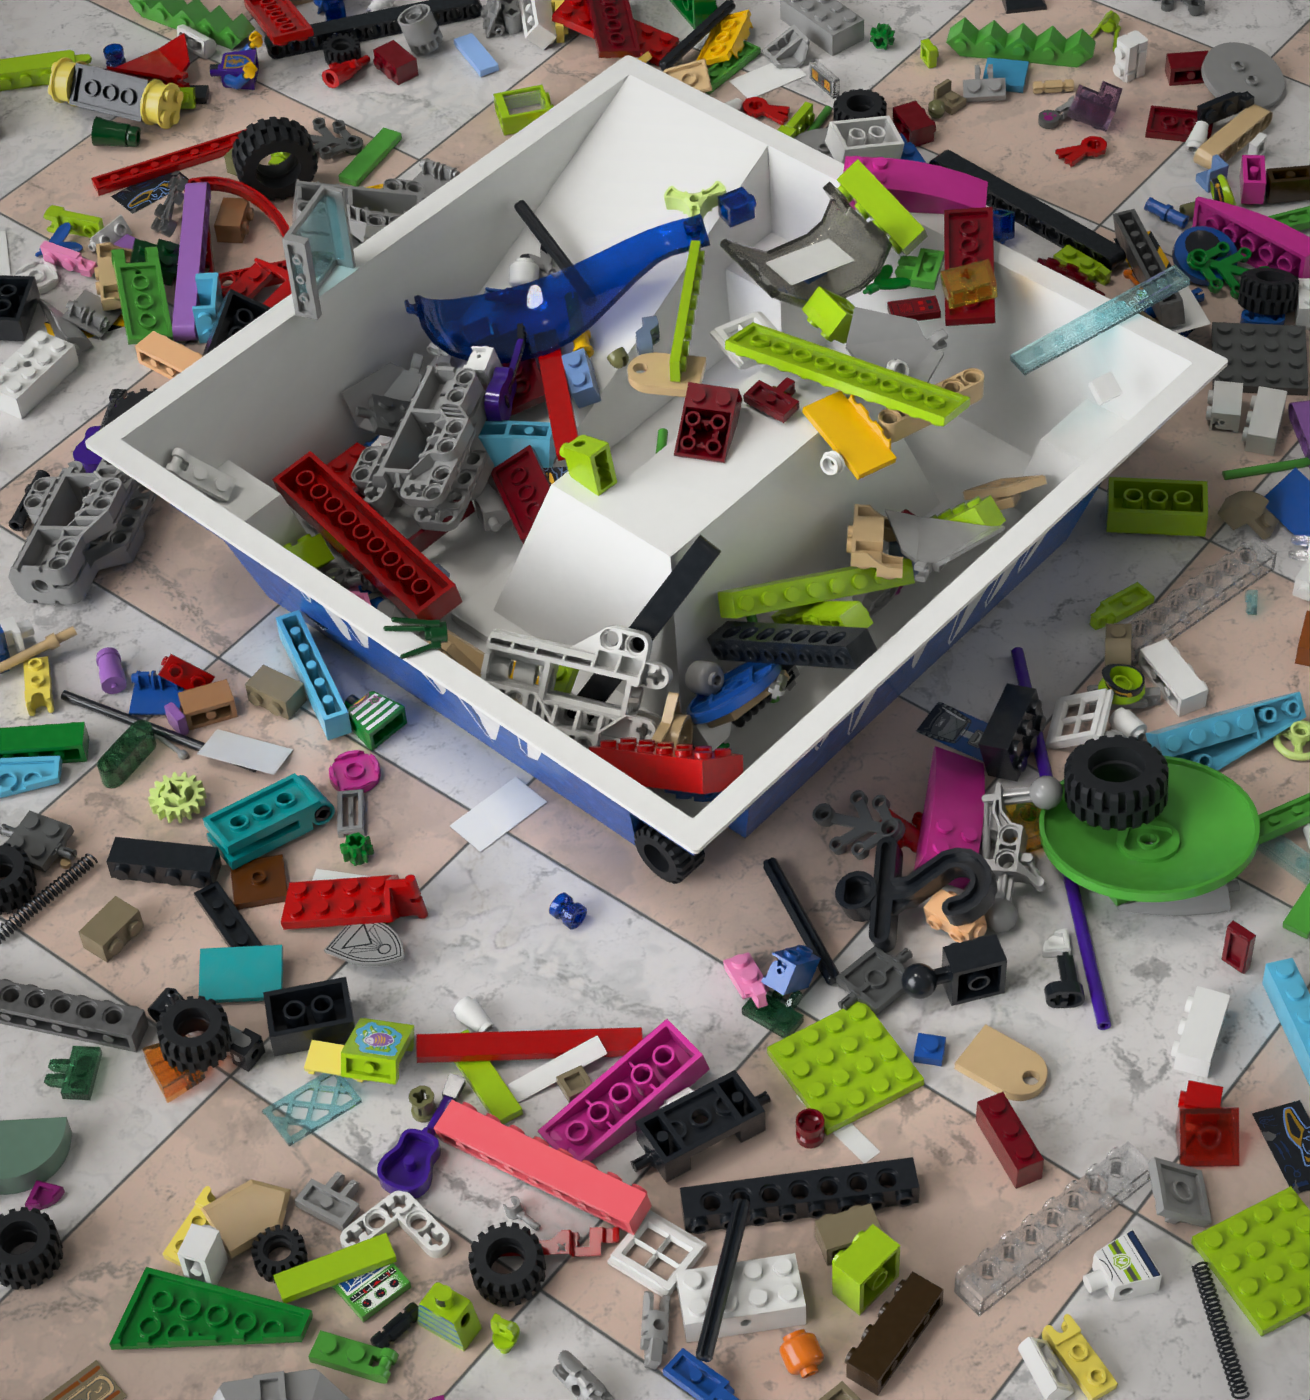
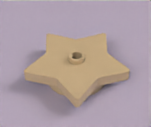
(674, 725)

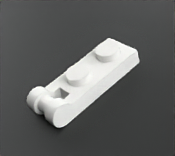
(201, 475)

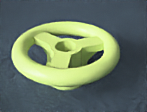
(1299, 735)

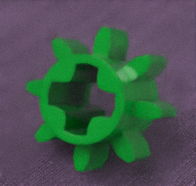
(882, 36)
(357, 849)

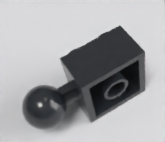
(967, 972)

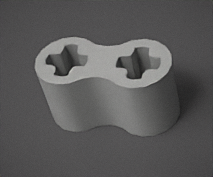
(511, 16)

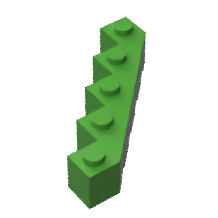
(195, 15)
(1021, 44)

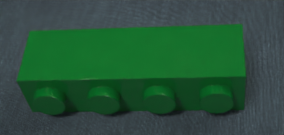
(63, 740)

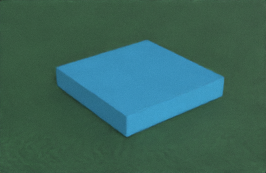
(1012, 70)

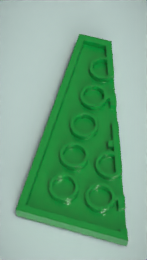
(193, 1313)

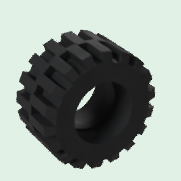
(858, 105)
(1268, 291)
(664, 856)
(19, 879)
(198, 1051)
(37, 1262)
(513, 1285)

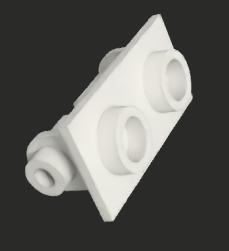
(110, 233)

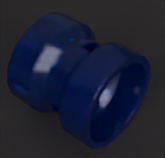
(114, 55)
(568, 911)

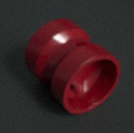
(810, 1128)

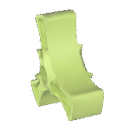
(694, 203)

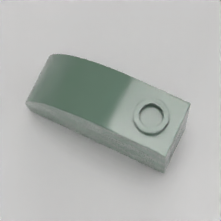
(31, 1151)

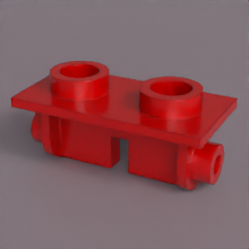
(184, 673)

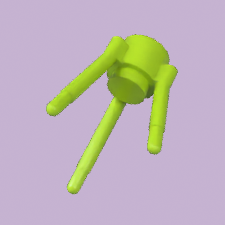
(1109, 24)

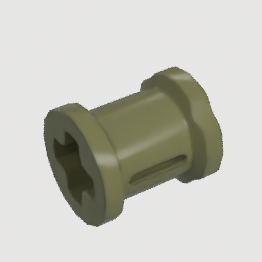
(418, 1101)

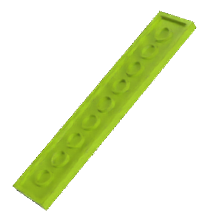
(848, 374)

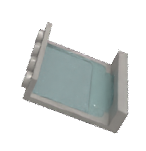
(315, 246)

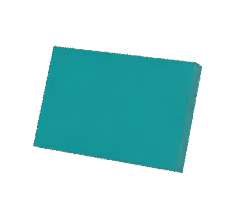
(240, 972)

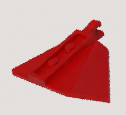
(165, 63)

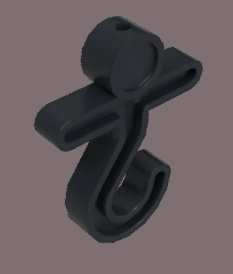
(889, 893)

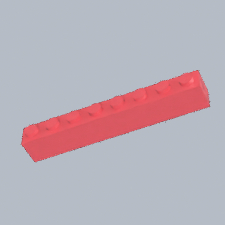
(543, 1166)

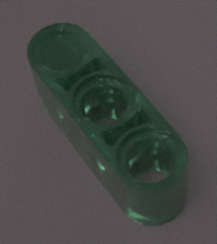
(126, 754)

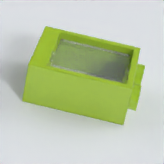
(520, 107)

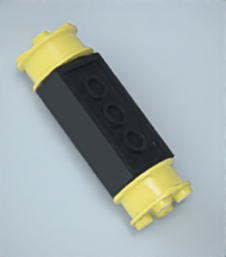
(115, 93)

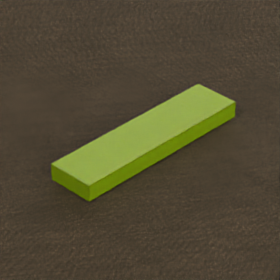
(490, 1089)
(335, 1268)

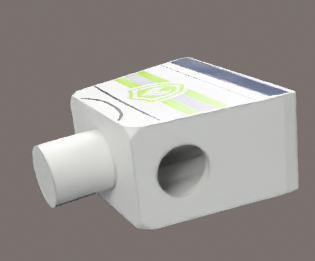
(1123, 1269)

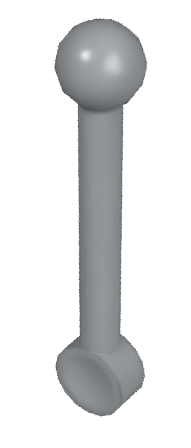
(182, 754)

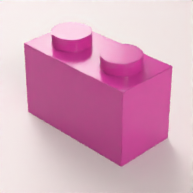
(1252, 179)

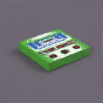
(373, 1290)

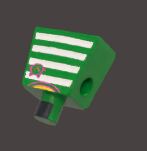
(375, 718)

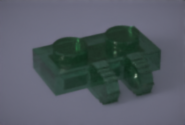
(776, 1017)
(79, 1070)

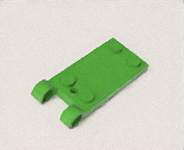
(142, 295)

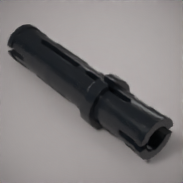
(21, 516)

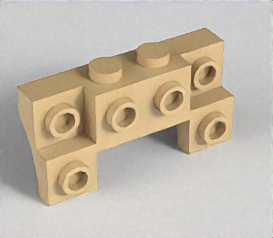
(105, 276)
(866, 543)

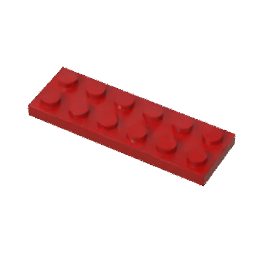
(575, 15)
(279, 20)

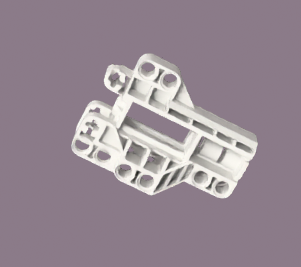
(589, 655)

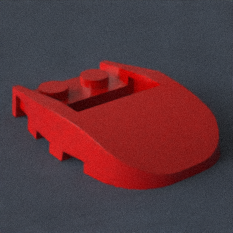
(258, 277)

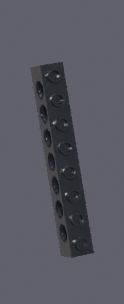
(792, 644)
(809, 1184)

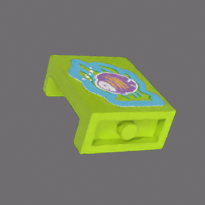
(376, 1050)

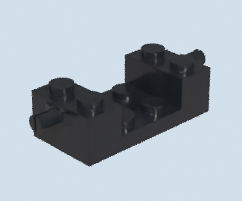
(673, 1137)

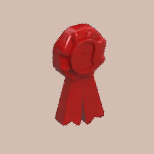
(759, 107)
(1090, 146)

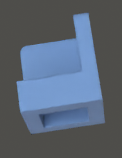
(1218, 167)

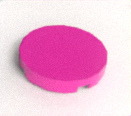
(354, 771)

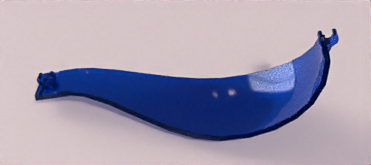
(557, 305)

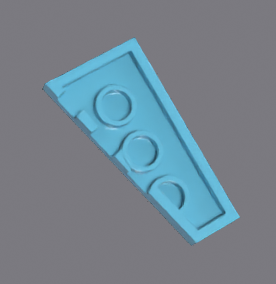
(28, 773)

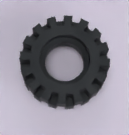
(341, 48)
(274, 1240)

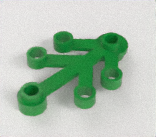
(1224, 267)

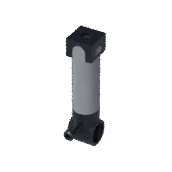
(246, 1045)

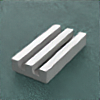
(350, 829)

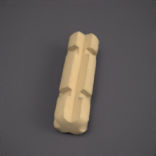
(1053, 86)

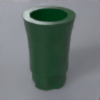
(114, 133)

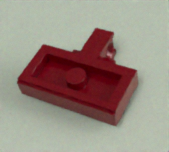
(773, 400)

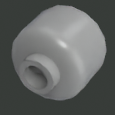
(704, 677)

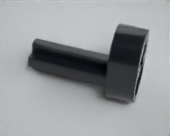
(1068, 991)

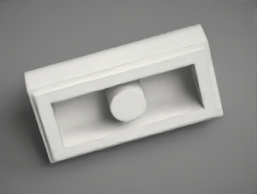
(197, 42)
(1045, 1369)

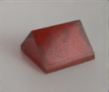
(1208, 1136)

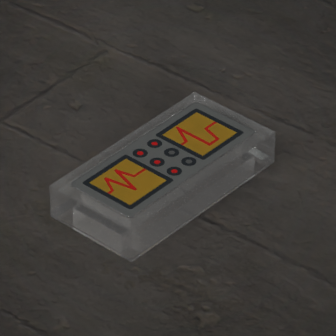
(824, 78)

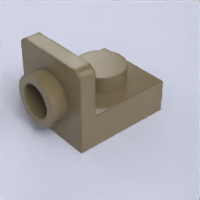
(952, 100)

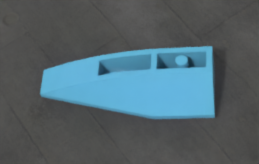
(508, 437)
(1228, 734)

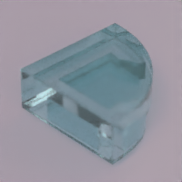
(1251, 598)

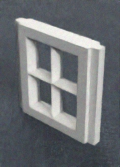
(720, 334)
(1059, 718)
(642, 1273)

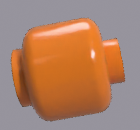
(801, 1353)

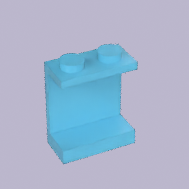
(210, 300)

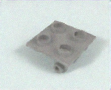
(492, 18)
(434, 175)
(88, 314)

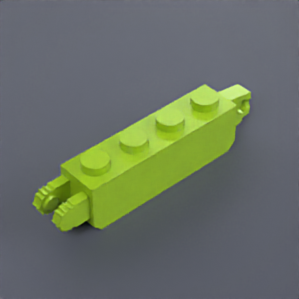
(33, 69)

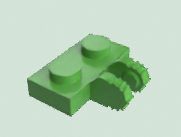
(922, 269)

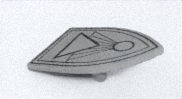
(367, 945)

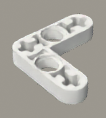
(401, 1217)

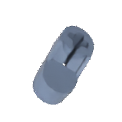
(647, 335)

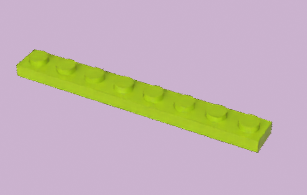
(686, 311)

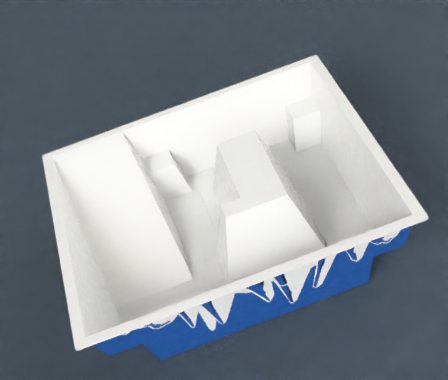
(592, 561)

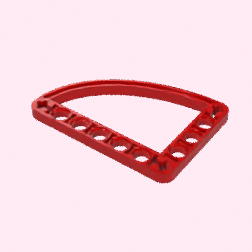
(250, 194)

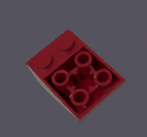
(708, 422)

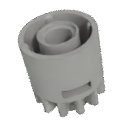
(420, 29)

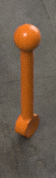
(1129, 275)

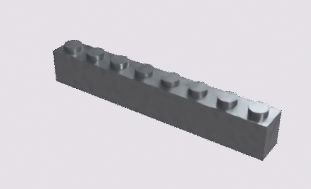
(1146, 264)

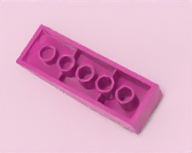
(924, 186)
(1269, 240)
(951, 808)
(625, 1093)

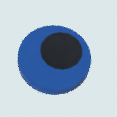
(1199, 238)

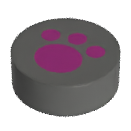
(1049, 119)

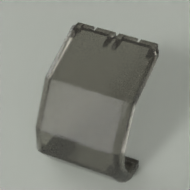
(844, 227)

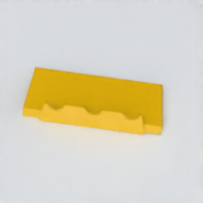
(727, 38)
(851, 433)

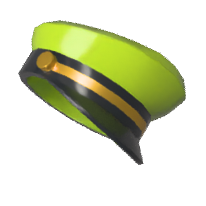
(1221, 190)
(1125, 681)

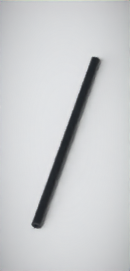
(130, 719)

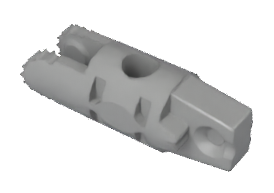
(654, 1330)
(579, 1378)

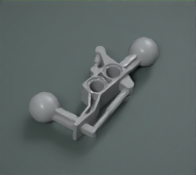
(1044, 793)

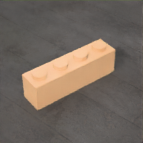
(165, 355)

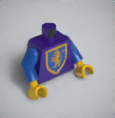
(241, 67)

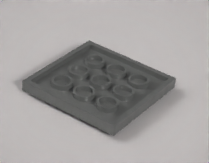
(1262, 356)

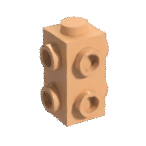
(937, 919)

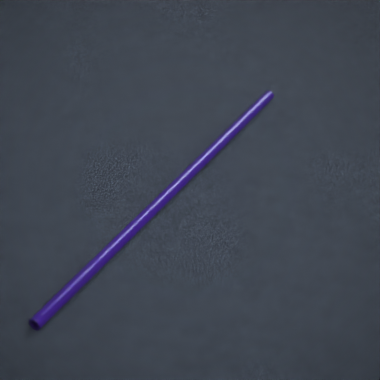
(1072, 889)

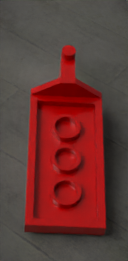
(351, 901)

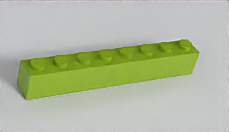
(807, 590)

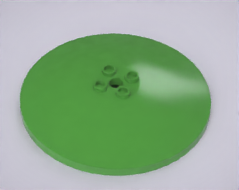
(1197, 841)

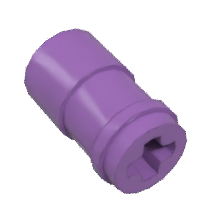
(110, 671)

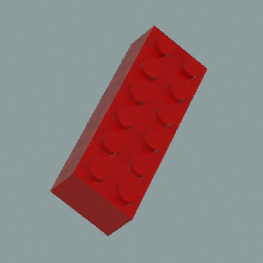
(672, 767)

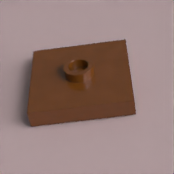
(259, 882)

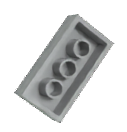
(824, 23)

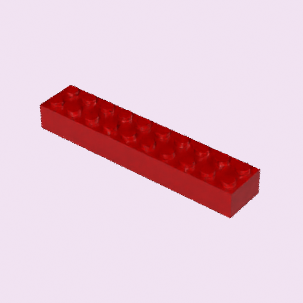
(367, 540)

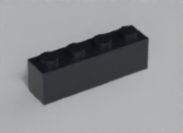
(163, 862)

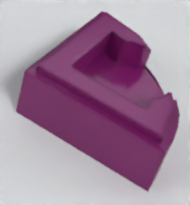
(44, 1195)

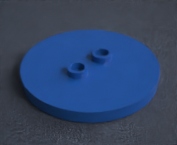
(738, 689)

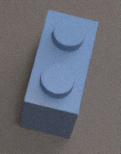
(581, 378)

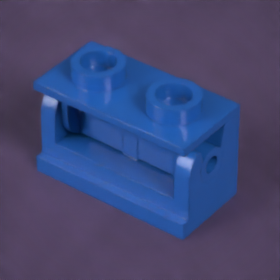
(792, 969)

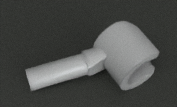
(517, 1212)

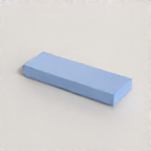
(476, 54)

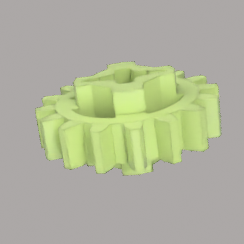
(177, 797)

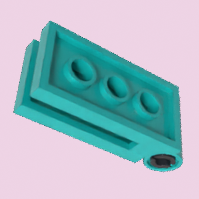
(267, 819)

